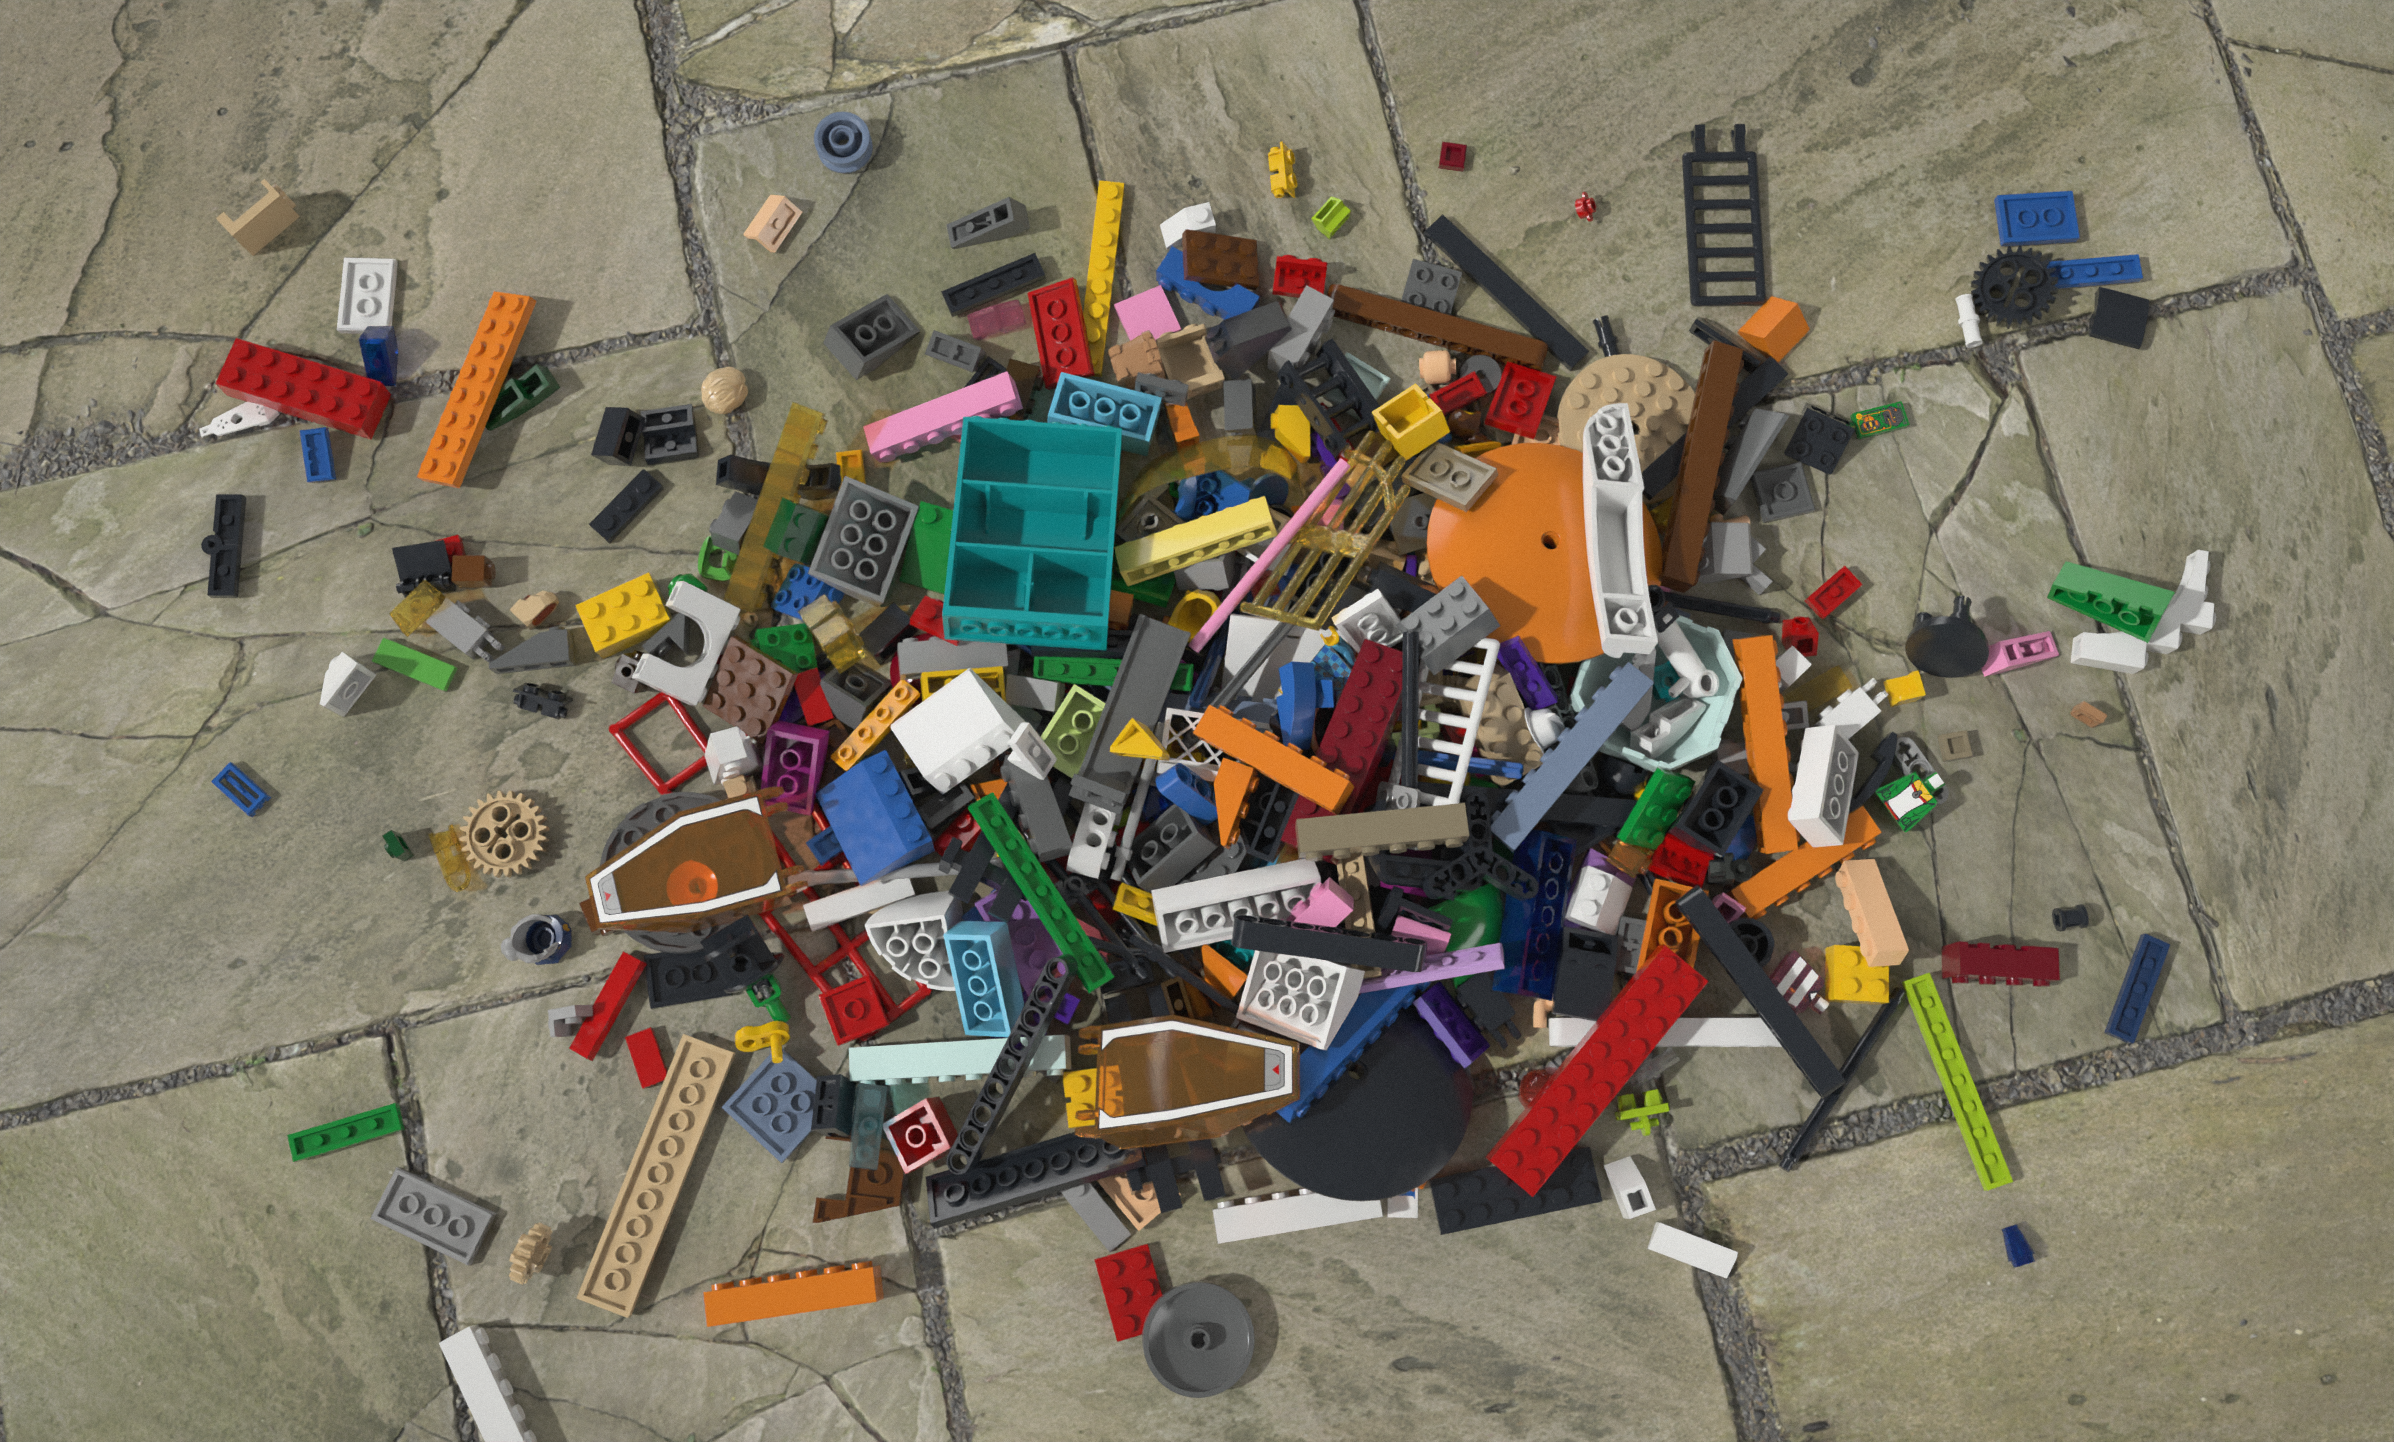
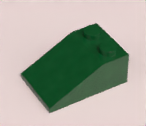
(796, 531)

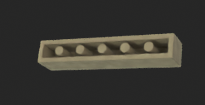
(1382, 831)

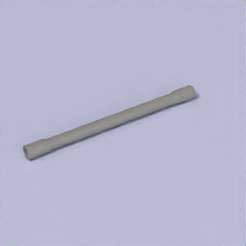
(847, 875)

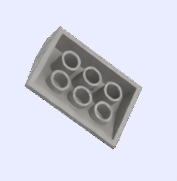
(863, 541)

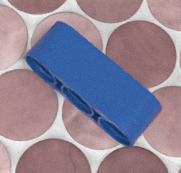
(1189, 793)

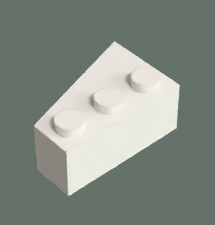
(732, 754)

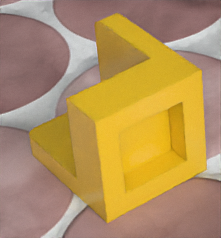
(1904, 689)

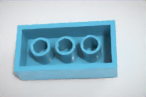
(1103, 404)
(984, 977)

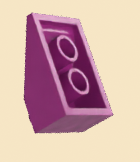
(795, 762)

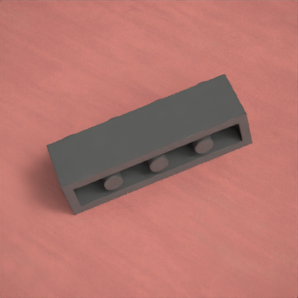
(1038, 813)

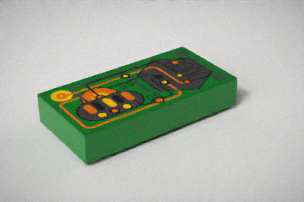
(1880, 420)

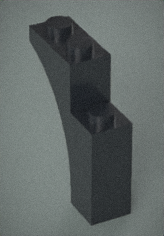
(749, 477)
(1398, 587)

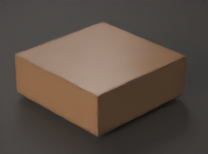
(2088, 714)

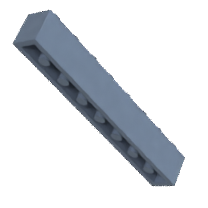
(1570, 756)

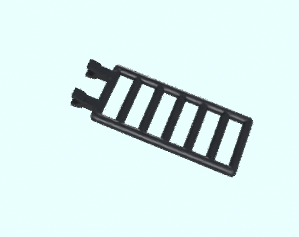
(1738, 154)

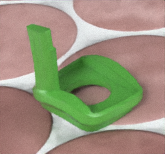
(713, 573)

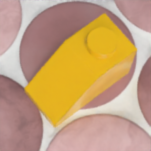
(1292, 430)

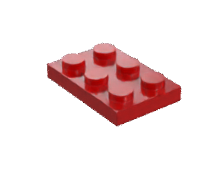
(1520, 400)
(1128, 1288)

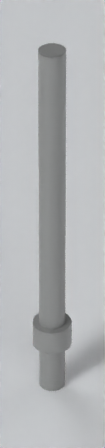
(1123, 852)

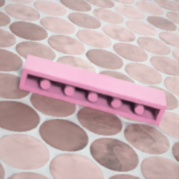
(941, 417)

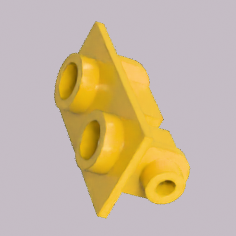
(1282, 161)

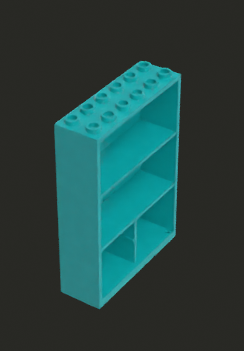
(1033, 534)

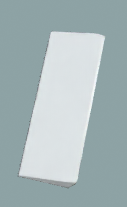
(1692, 1250)

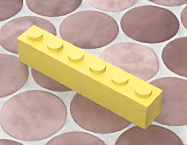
(1195, 541)

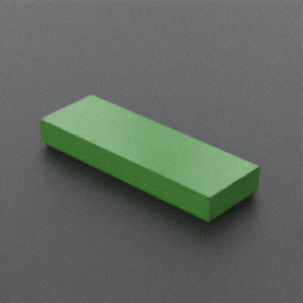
(414, 664)

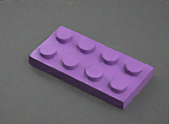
(1029, 940)

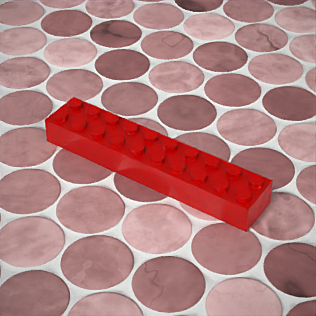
(1596, 1069)

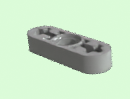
(1920, 760)

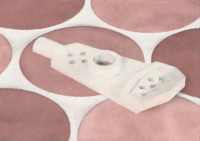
(252, 415)

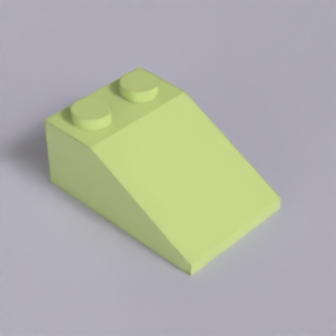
(1072, 729)

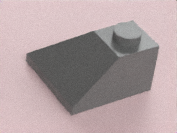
(853, 693)

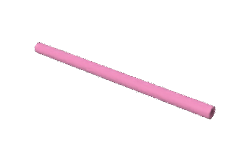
(1269, 555)

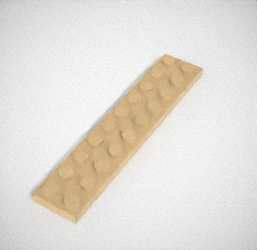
(656, 1176)

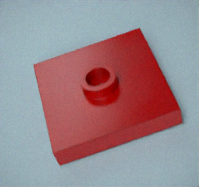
(854, 1010)

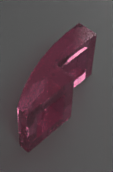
(996, 318)

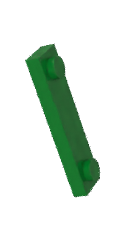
(345, 1132)

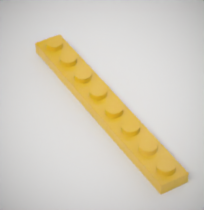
(1102, 268)

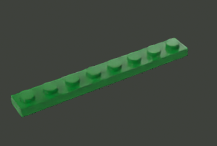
(1040, 891)

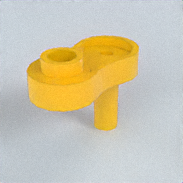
(770, 1034)

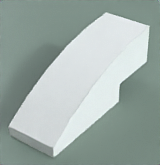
(1666, 726)

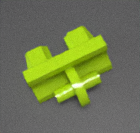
(1653, 1105)

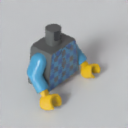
(1334, 660)

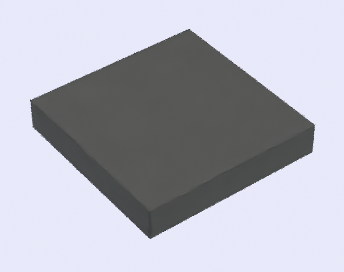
(1782, 492)

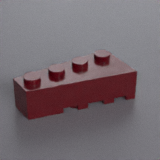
(2001, 963)

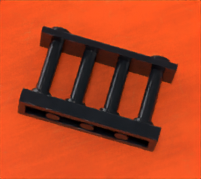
(1347, 381)

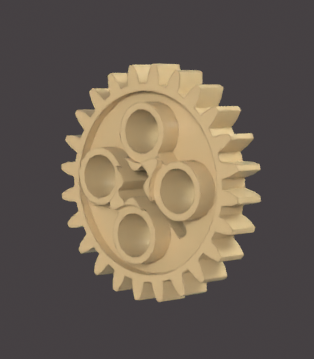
(486, 819)

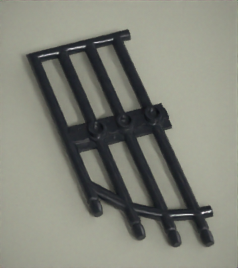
(1076, 887)

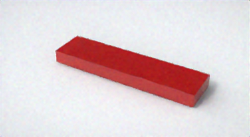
(608, 1006)

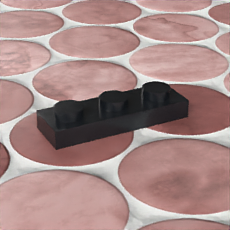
(626, 506)

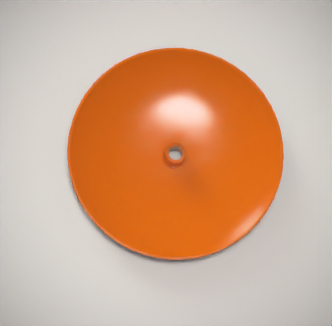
(1503, 555)

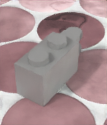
(462, 630)

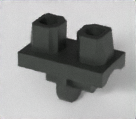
(1727, 872)

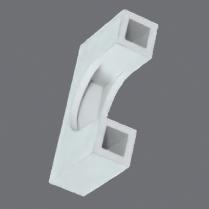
(716, 621)

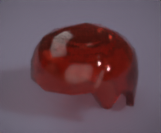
(1532, 1084)

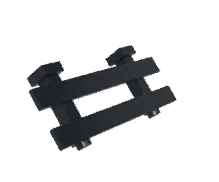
(976, 865)
(1160, 1168)

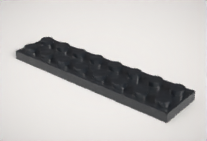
(1025, 1176)

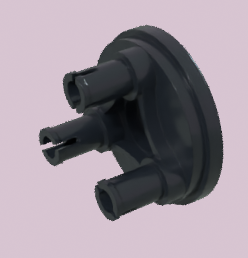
(1948, 644)

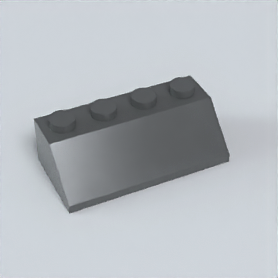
(1745, 454)

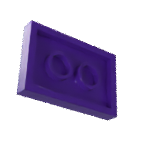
(1451, 1024)

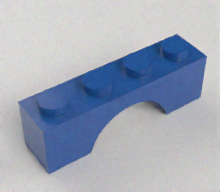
(1220, 303)

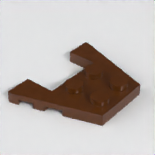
(866, 1188)

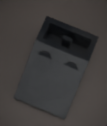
(1584, 974)

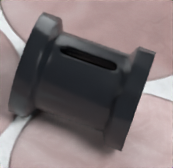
(2070, 918)

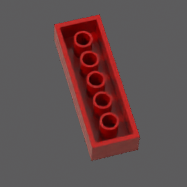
(303, 388)

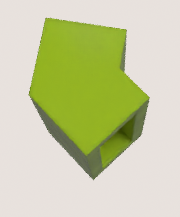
(1331, 216)

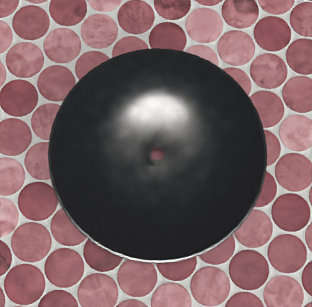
(1379, 1130)

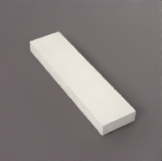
(856, 901)

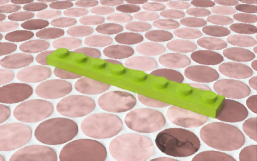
(1957, 1082)

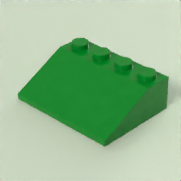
(928, 548)

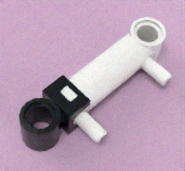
(1694, 677)

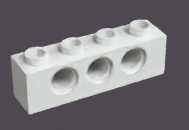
(1088, 859)

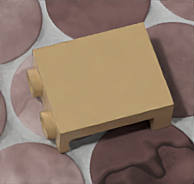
(263, 220)
(1189, 360)

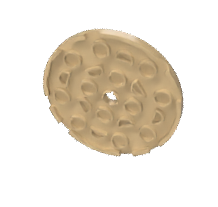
(1656, 401)

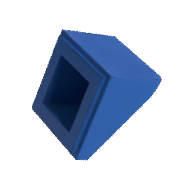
(1325, 692)

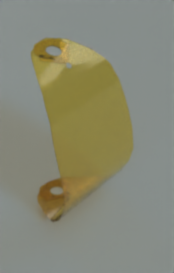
(1212, 456)

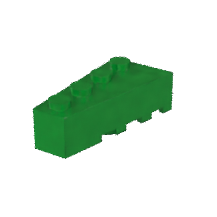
(2111, 599)

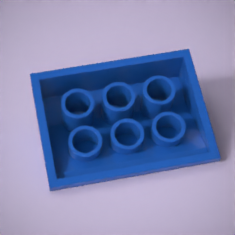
(874, 819)

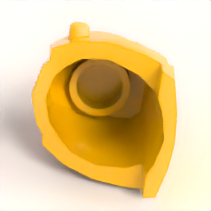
(1194, 611)

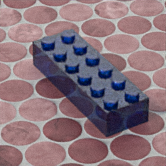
(1535, 926)

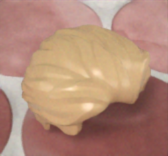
(724, 390)

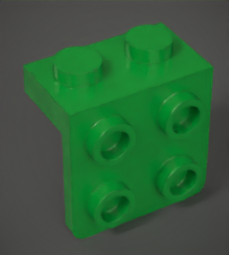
(789, 645)

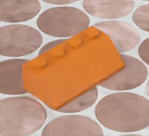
(1668, 925)

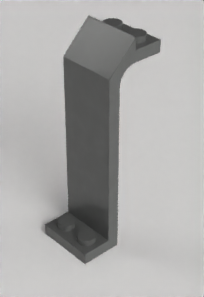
(1137, 694)

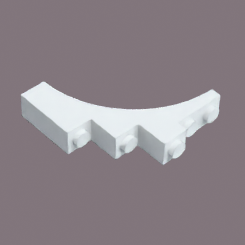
(2184, 613)

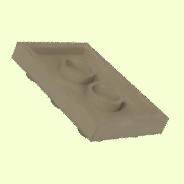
(1449, 476)

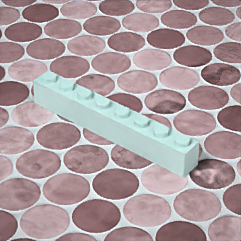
(950, 1059)

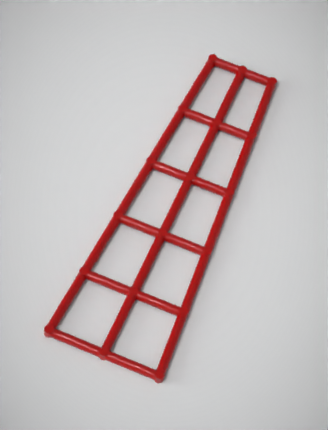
(849, 947)

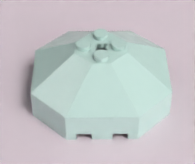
(1703, 735)

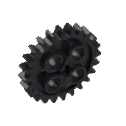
(2036, 294)

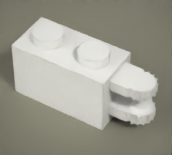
(1853, 710)

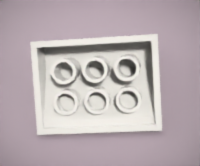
(957, 730)
(1299, 996)

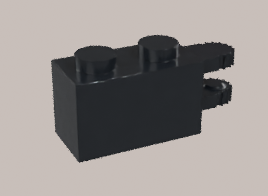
(1487, 1007)

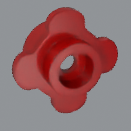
(1585, 207)

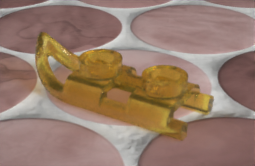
(451, 863)

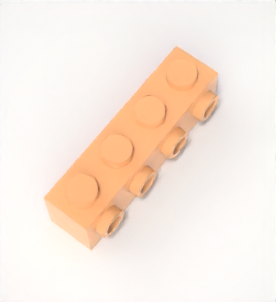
(1871, 913)

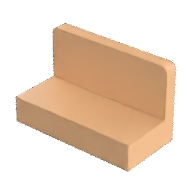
(773, 222)

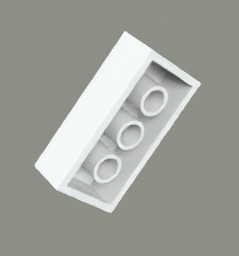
(1823, 786)

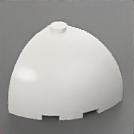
(913, 938)

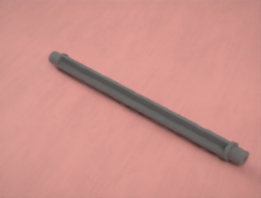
(1248, 669)

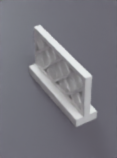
(1204, 770)

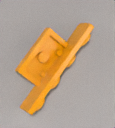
(875, 726)

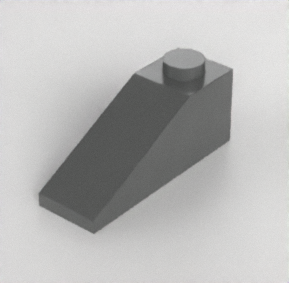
(989, 224)
(542, 651)

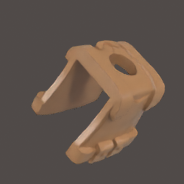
(1136, 356)

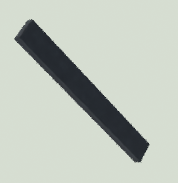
(1506, 292)
(1750, 392)

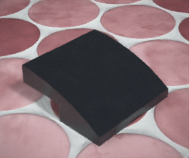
(2119, 318)
(670, 434)

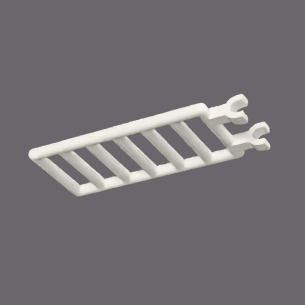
(1471, 724)

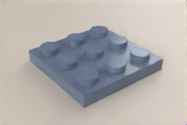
(776, 1105)

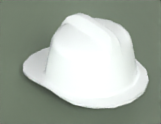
(1544, 727)

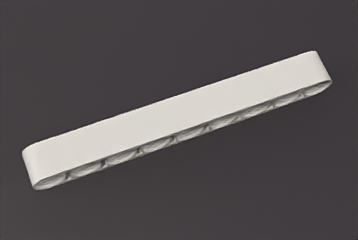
(1683, 1033)

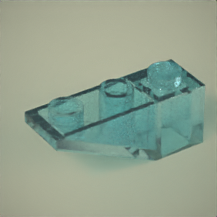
(867, 1126)

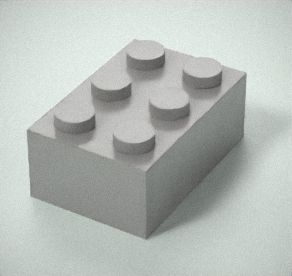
(1308, 321)

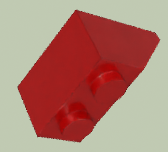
(921, 1134)

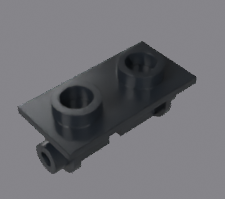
(531, 696)

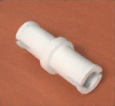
(1969, 320)

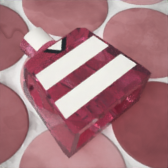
(1799, 983)

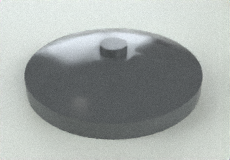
(1198, 1339)

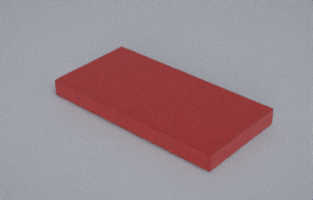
(1060, 331)

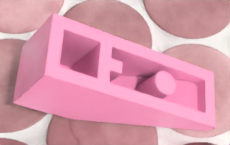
(2019, 652)

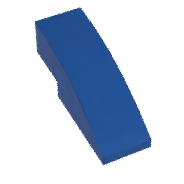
(1297, 703)

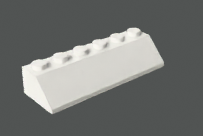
(1206, 908)

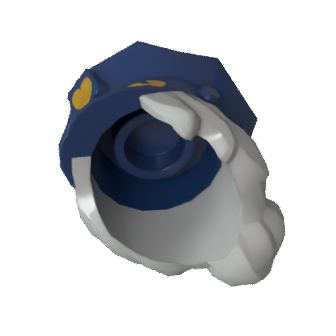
(538, 940)

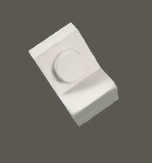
(1030, 752)

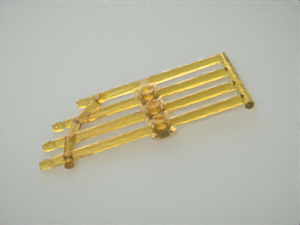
(1333, 540)

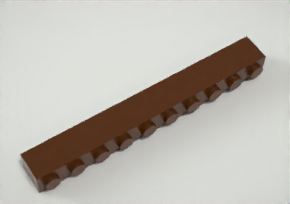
(1699, 466)

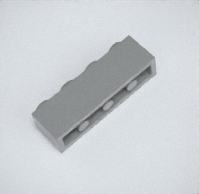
(940, 655)

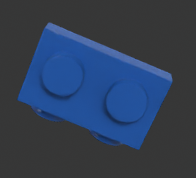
(800, 590)

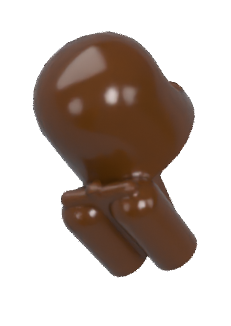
(1466, 426)

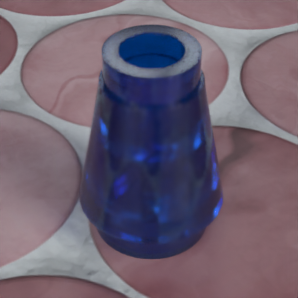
(2017, 1247)

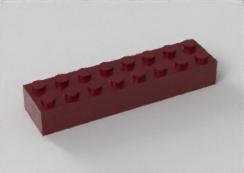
(1357, 730)

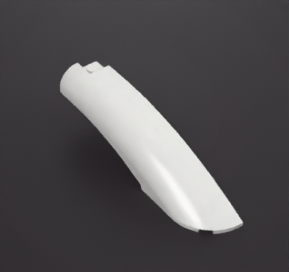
(1615, 533)

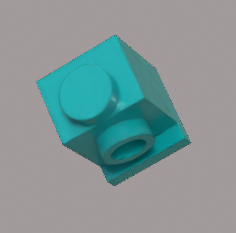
(1659, 688)

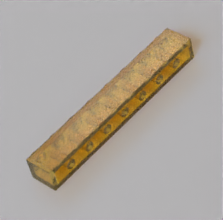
(782, 480)

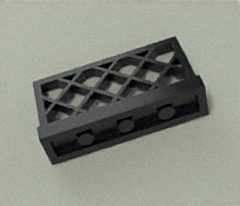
(1395, 905)

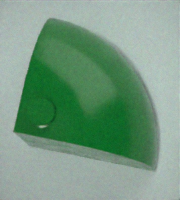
(1475, 922)

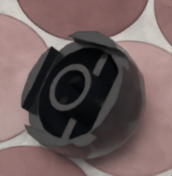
(1621, 776)
(1755, 937)

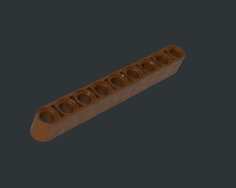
(1436, 328)

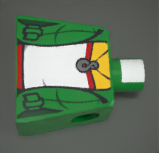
(1910, 797)

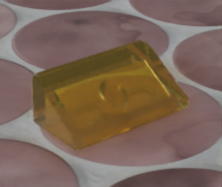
(417, 607)

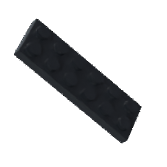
(1492, 1197)

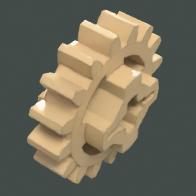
(530, 1253)

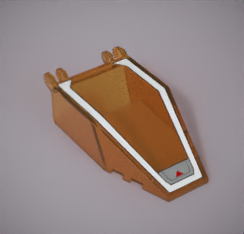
(696, 870)
(1184, 1080)

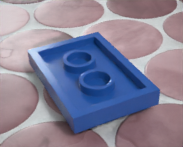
(2036, 218)

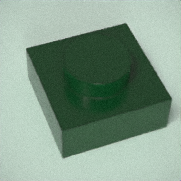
(396, 846)

